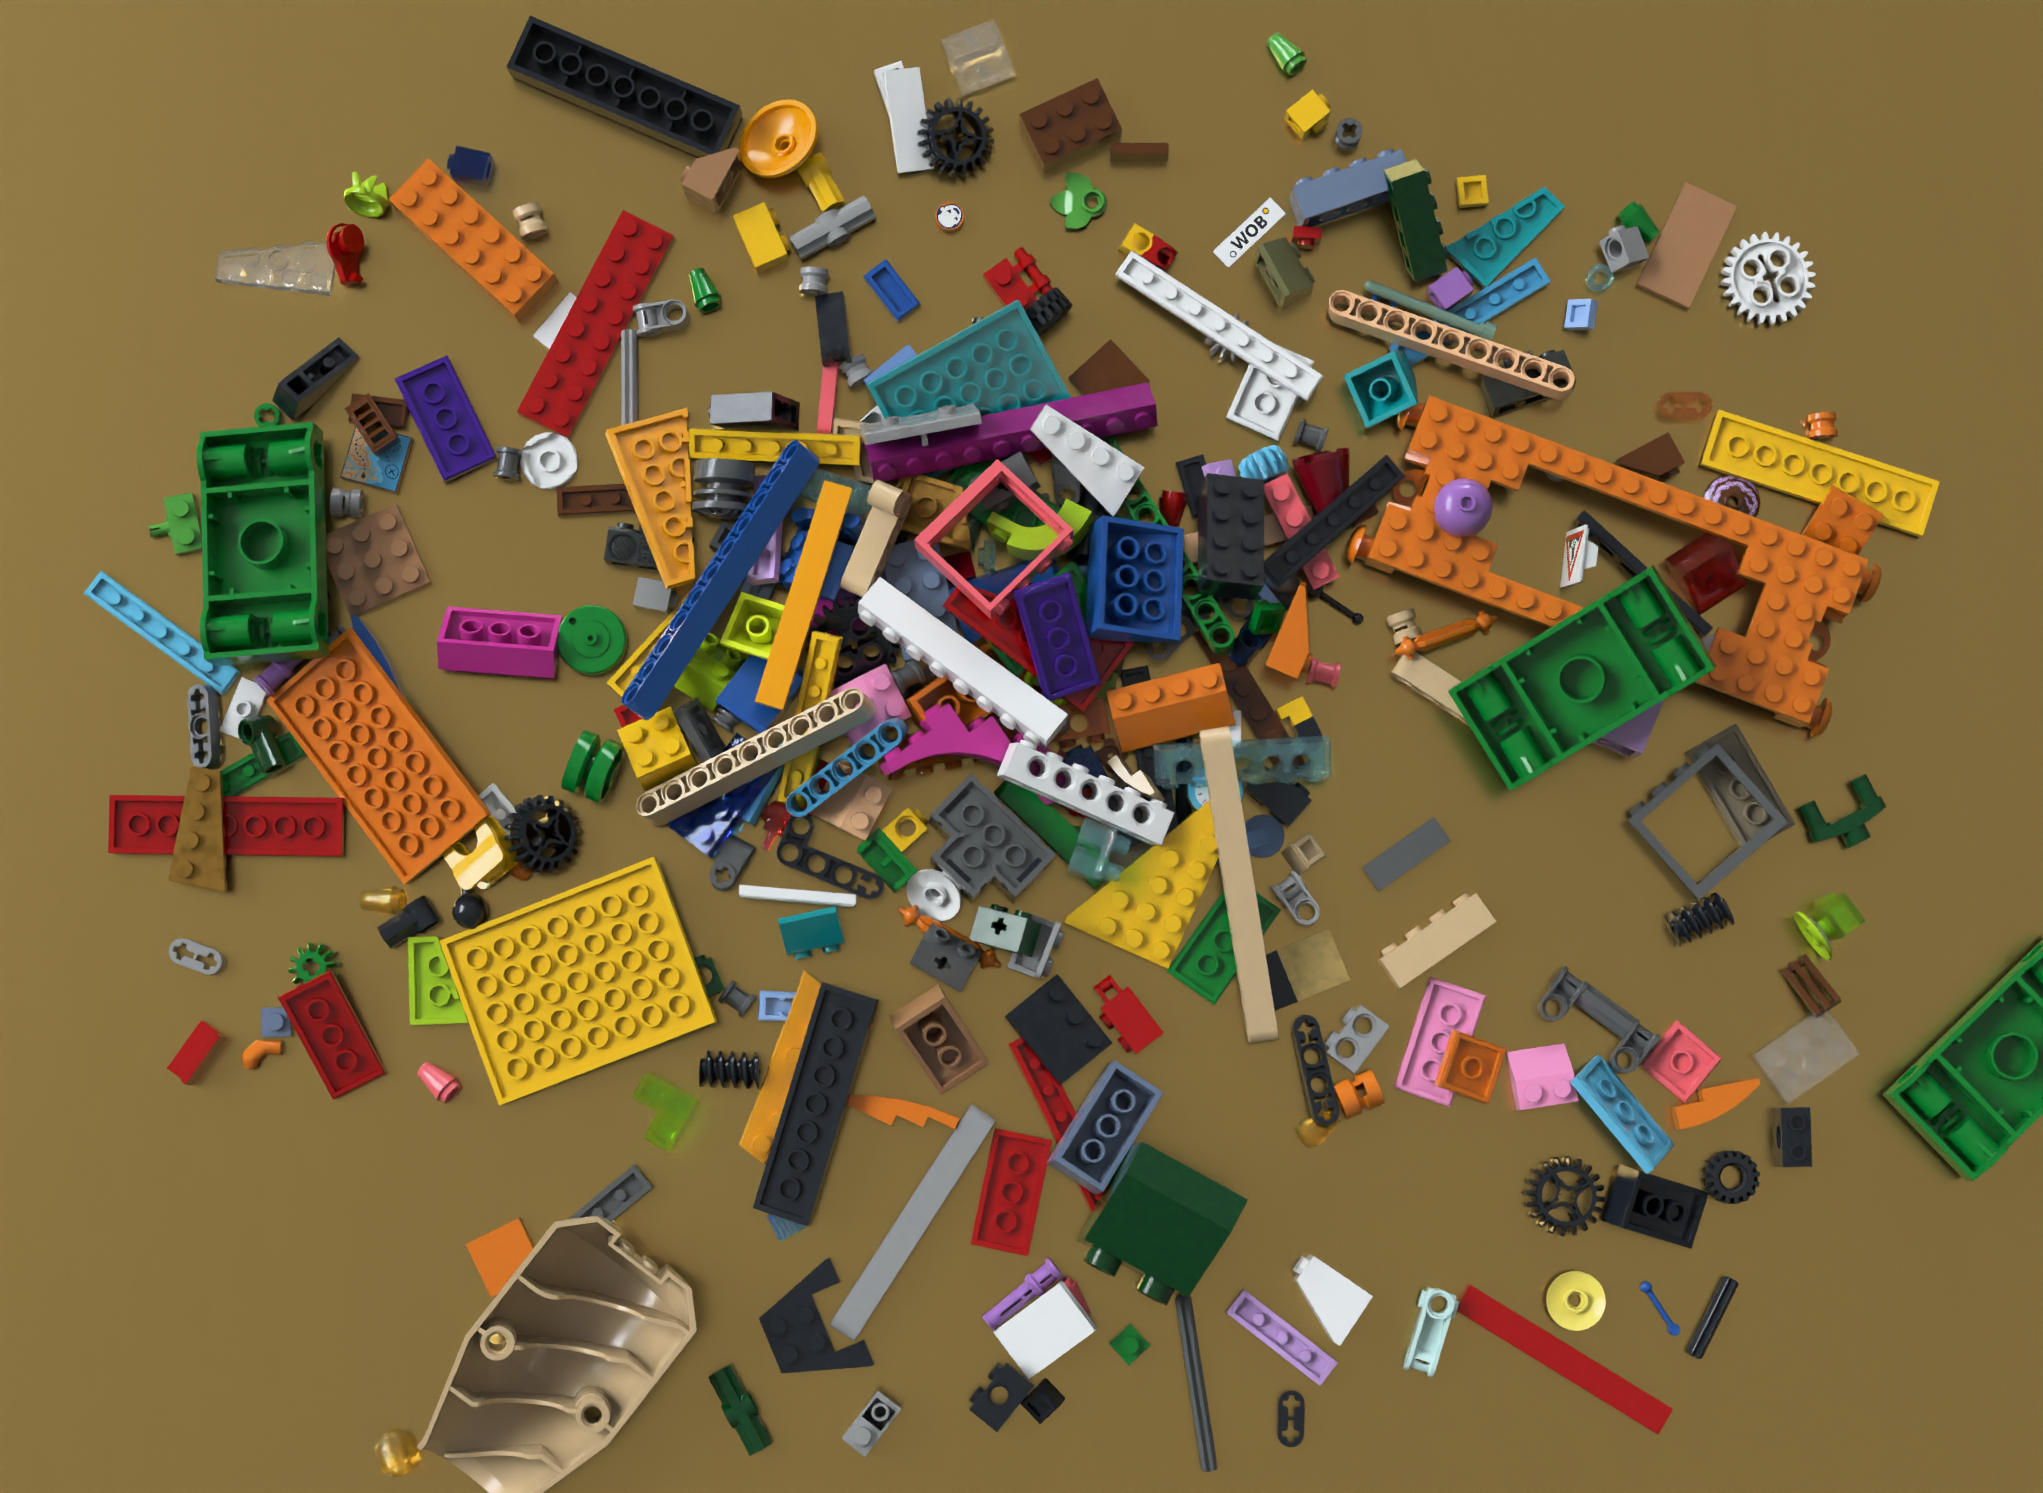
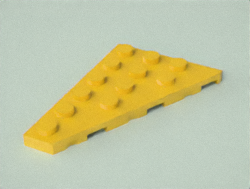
(1155, 893)

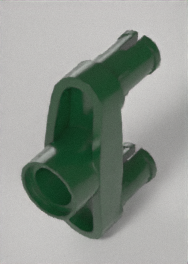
(1850, 827)

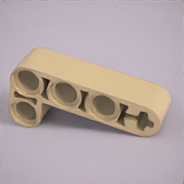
(877, 537)

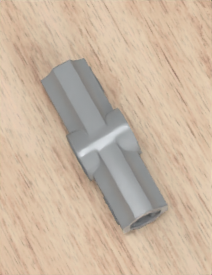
(832, 227)

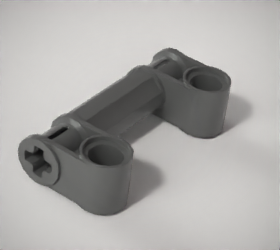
(1569, 990)

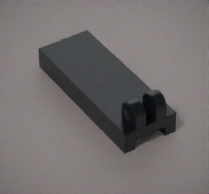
(833, 328)

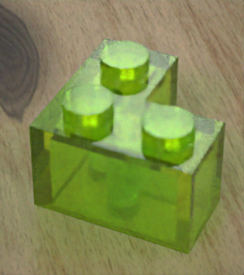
(672, 1107)

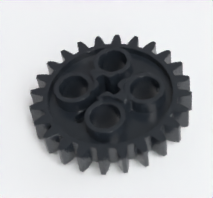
(841, 619)

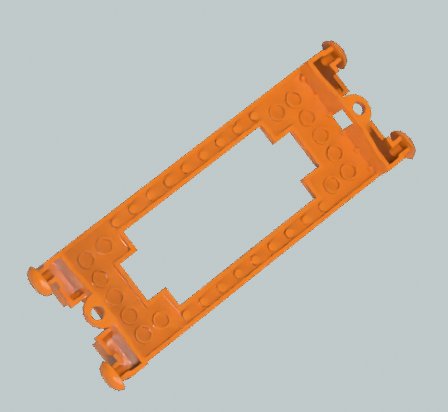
(1799, 574)

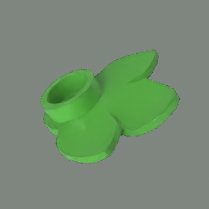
(1074, 201)

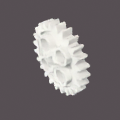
(1743, 286)

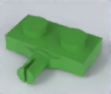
(180, 524)

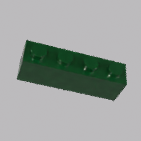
(1415, 220)

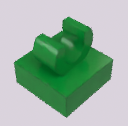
(1266, 617)

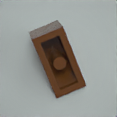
(1654, 459)

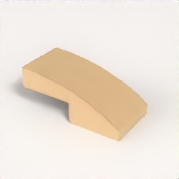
(1138, 781)

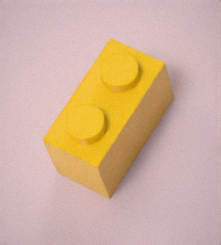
(761, 237)

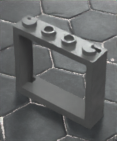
(1683, 774)

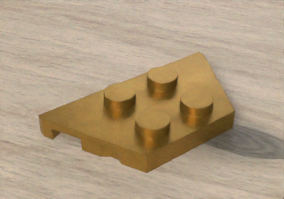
(928, 502)

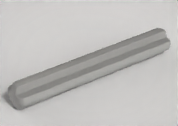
(629, 377)

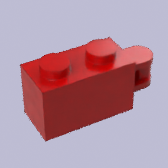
(1127, 1017)

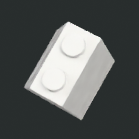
(1331, 1296)

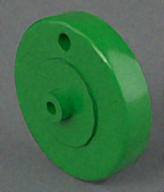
(592, 640)

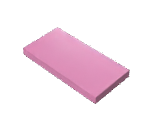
(1442, 1010)

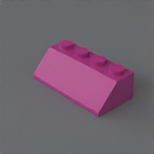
(499, 642)

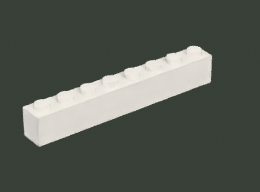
(961, 663)

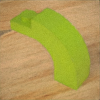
(1030, 542)

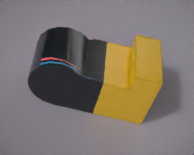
(1299, 718)

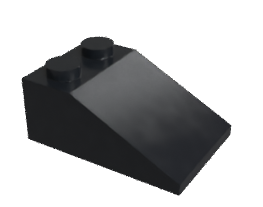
(1655, 1206)

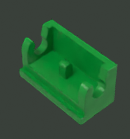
(886, 860)

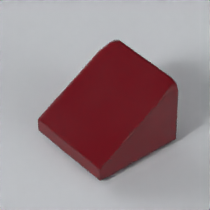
(962, 564)

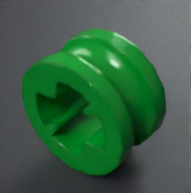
(268, 407)

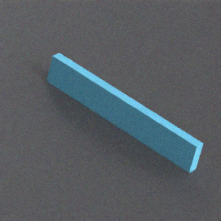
(159, 631)

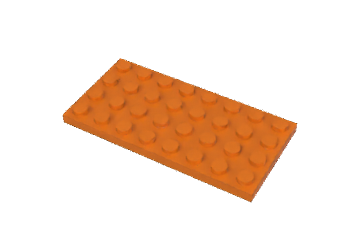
(378, 756)

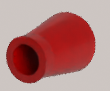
(1172, 507)

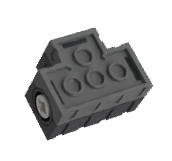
(986, 843)

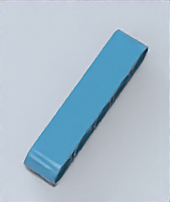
(834, 773)

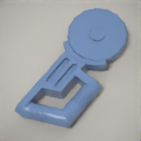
(1263, 835)

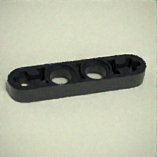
(1319, 1070)

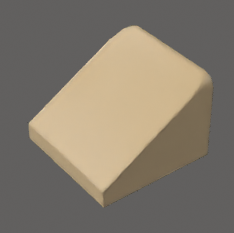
(1303, 853)

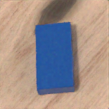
(892, 290)

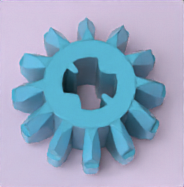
(1265, 464)

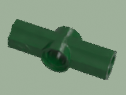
(740, 1410)

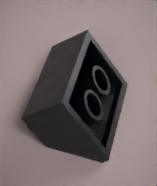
(1058, 1029)

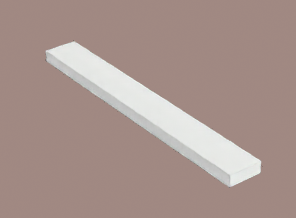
(1219, 326)

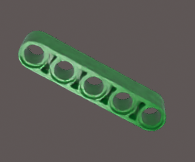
(1042, 820)

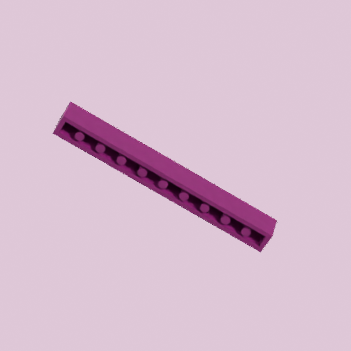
(1009, 433)

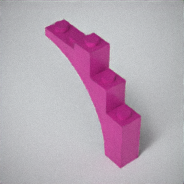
(949, 736)

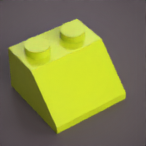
(753, 625)

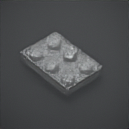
(1805, 1055)

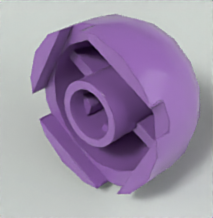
(1463, 507)

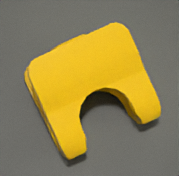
(486, 862)

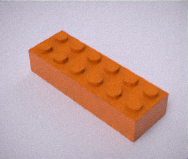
(473, 239)

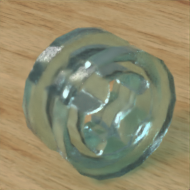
(1604, 285)

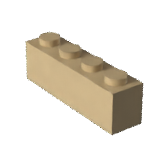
(1437, 940)

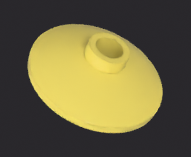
(1589, 1308)

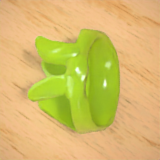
(366, 197)

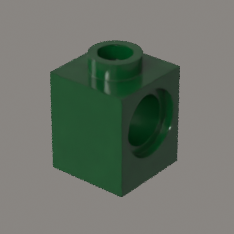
(716, 985)

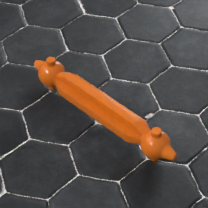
(1446, 634)
(912, 916)

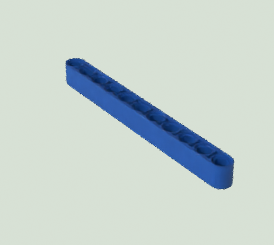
(720, 580)

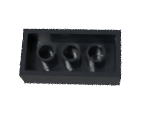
(1231, 536)

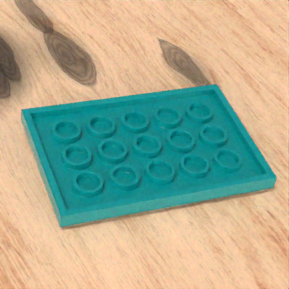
(989, 364)

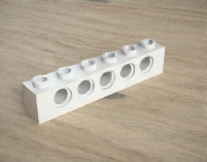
(1016, 770)

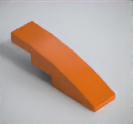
(888, 1109)

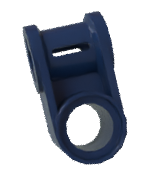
(1247, 645)

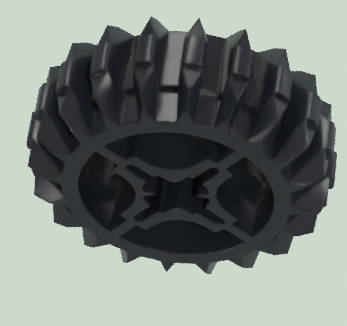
(957, 125)
(530, 850)
(1572, 1207)

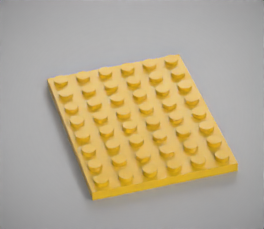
(578, 981)

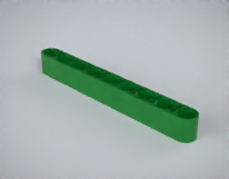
(1193, 604)

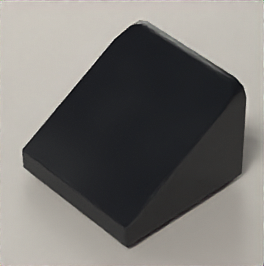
(1043, 1400)

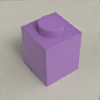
(1451, 289)

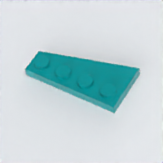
(1498, 242)

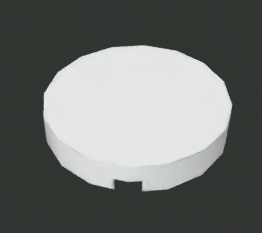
(549, 461)

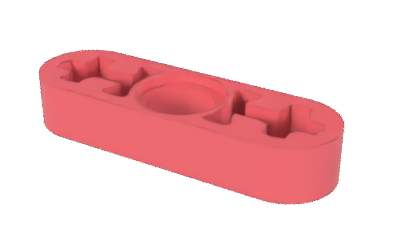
(828, 398)

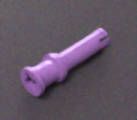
(276, 674)
(1034, 1285)

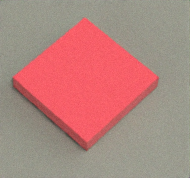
(1680, 1061)

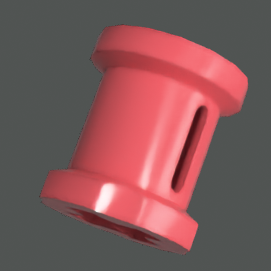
(1324, 672)

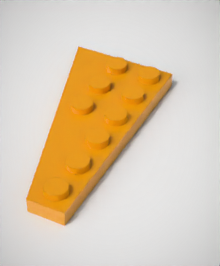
(658, 480)
(774, 1089)

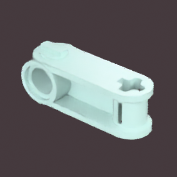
(1429, 1331)

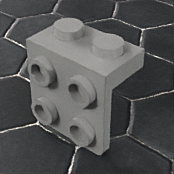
(1040, 963)

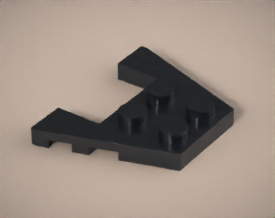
(799, 1333)

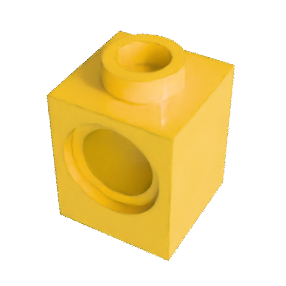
(902, 842)

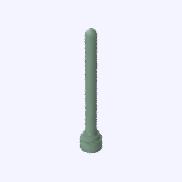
(1481, 330)

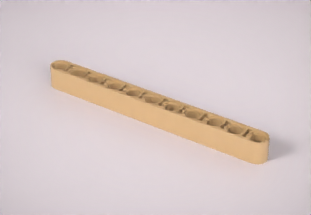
(1238, 885)

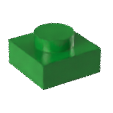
(1129, 1344)

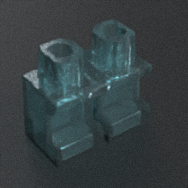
(1102, 841)

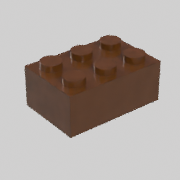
(1070, 125)

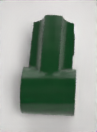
(261, 736)

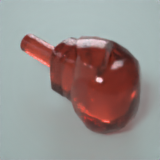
(775, 820)

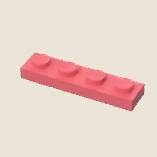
(1291, 518)

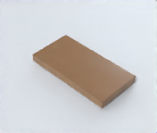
(1686, 245)

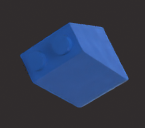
(741, 691)

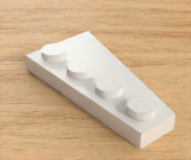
(1095, 464)

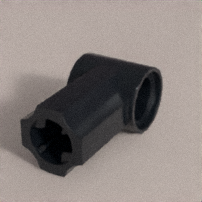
(415, 918)

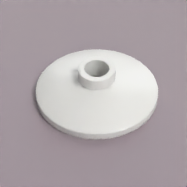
(934, 894)

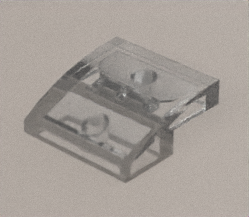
(978, 57)

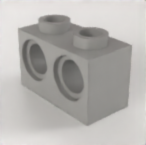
(1362, 1043)

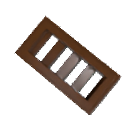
(384, 443)

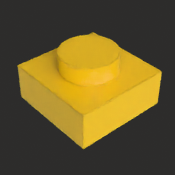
(1472, 191)

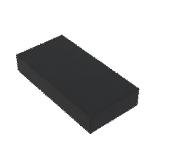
(1191, 477)

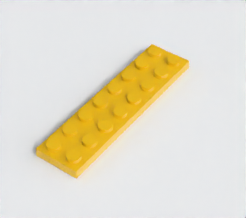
(1811, 468)

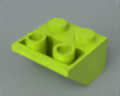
(710, 671)

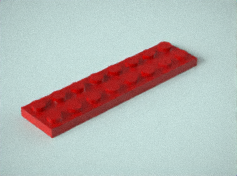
(595, 324)
(251, 825)

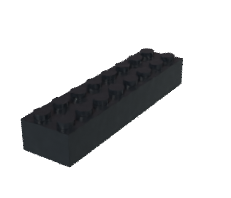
(623, 89)

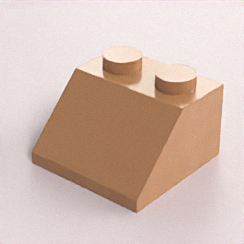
(712, 178)

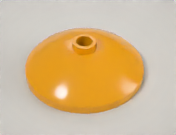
(778, 138)

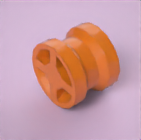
(1822, 426)

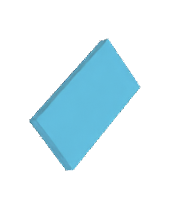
(1622, 1113)

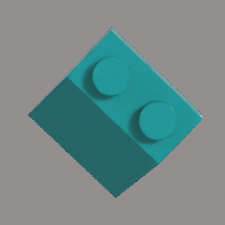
(1383, 387)
(812, 932)

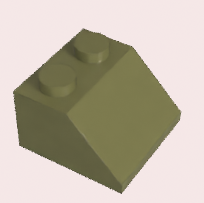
(1283, 271)

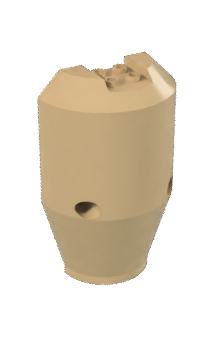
(580, 1332)

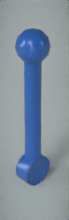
(1673, 1328)

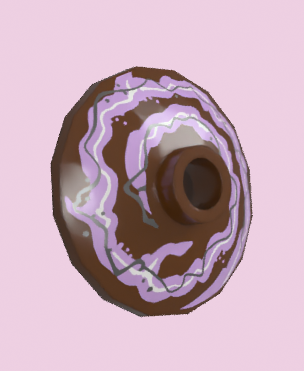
(1726, 486)

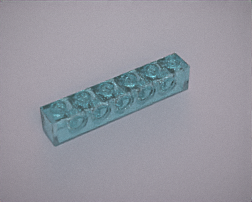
(1256, 750)

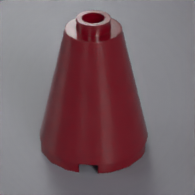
(1323, 475)

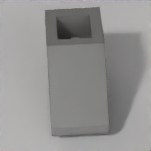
(871, 1423)

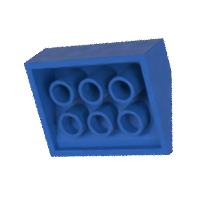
(1134, 581)

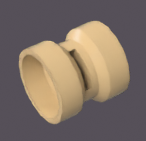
(530, 221)
(1402, 620)

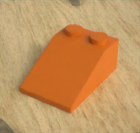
(1293, 642)

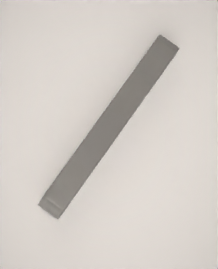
(912, 1222)

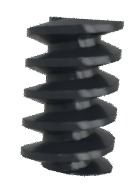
(1699, 917)
(729, 1070)

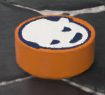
(949, 217)

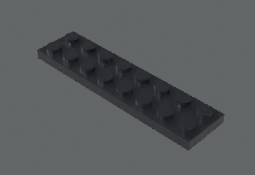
(815, 1103)

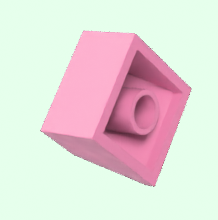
(884, 693)
(1541, 1077)

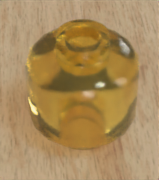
(395, 1453)

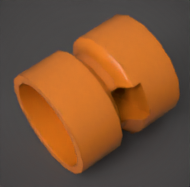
(1349, 1099)

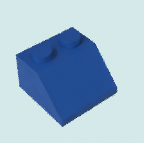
(835, 572)

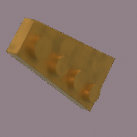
(199, 844)

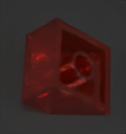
(1706, 571)

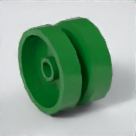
(592, 766)

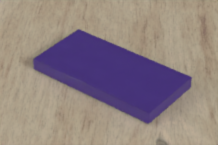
(445, 419)
(1057, 637)

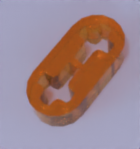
(1684, 399)

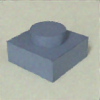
(275, 1023)

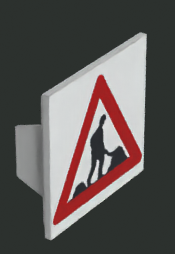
(1578, 555)

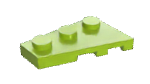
(431, 986)

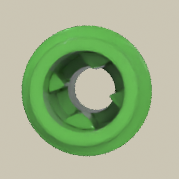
(1288, 56)

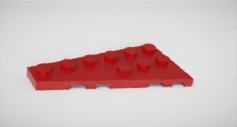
(1009, 637)

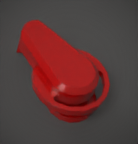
(345, 251)

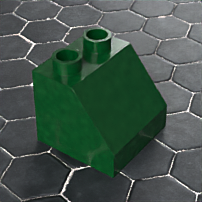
(1159, 1223)

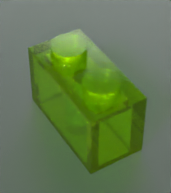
(1837, 913)

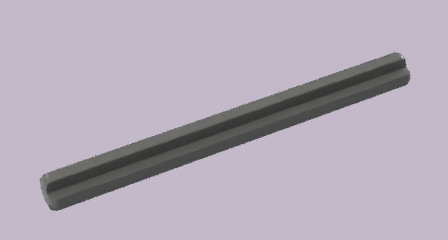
(1196, 1384)

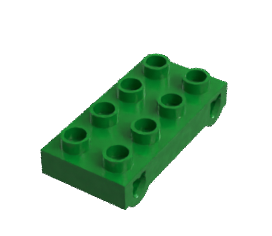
(263, 544)
(1582, 678)
(1982, 1076)

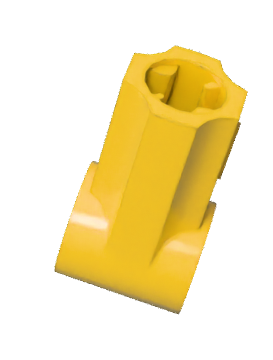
(817, 176)

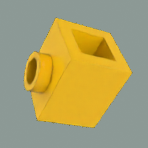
(1308, 114)

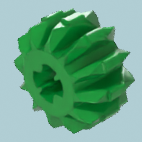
(305, 959)

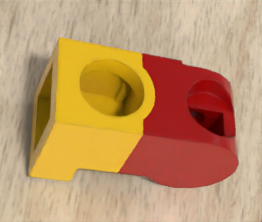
(1148, 247)

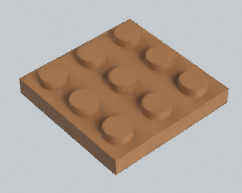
(374, 561)

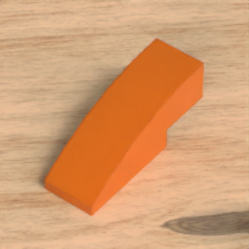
(1712, 1103)

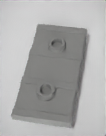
(942, 419)

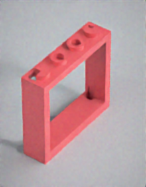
(963, 505)

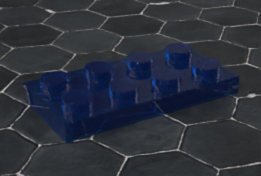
(714, 821)

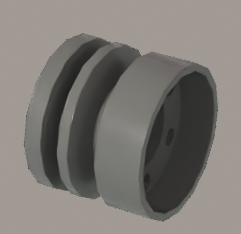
(724, 482)

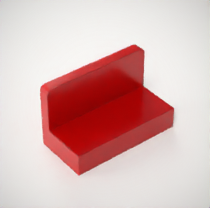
(196, 1053)

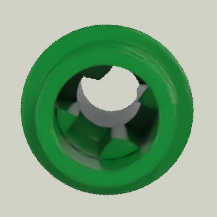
(1636, 215)
(704, 291)

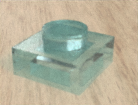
(987, 556)

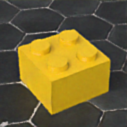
(657, 749)

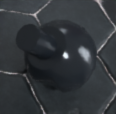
(469, 909)

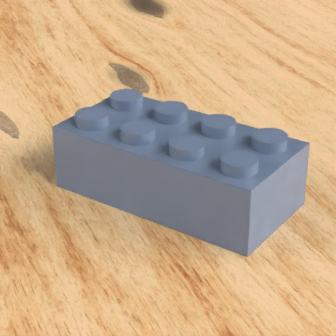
(1343, 191)
(920, 582)
(1105, 1127)

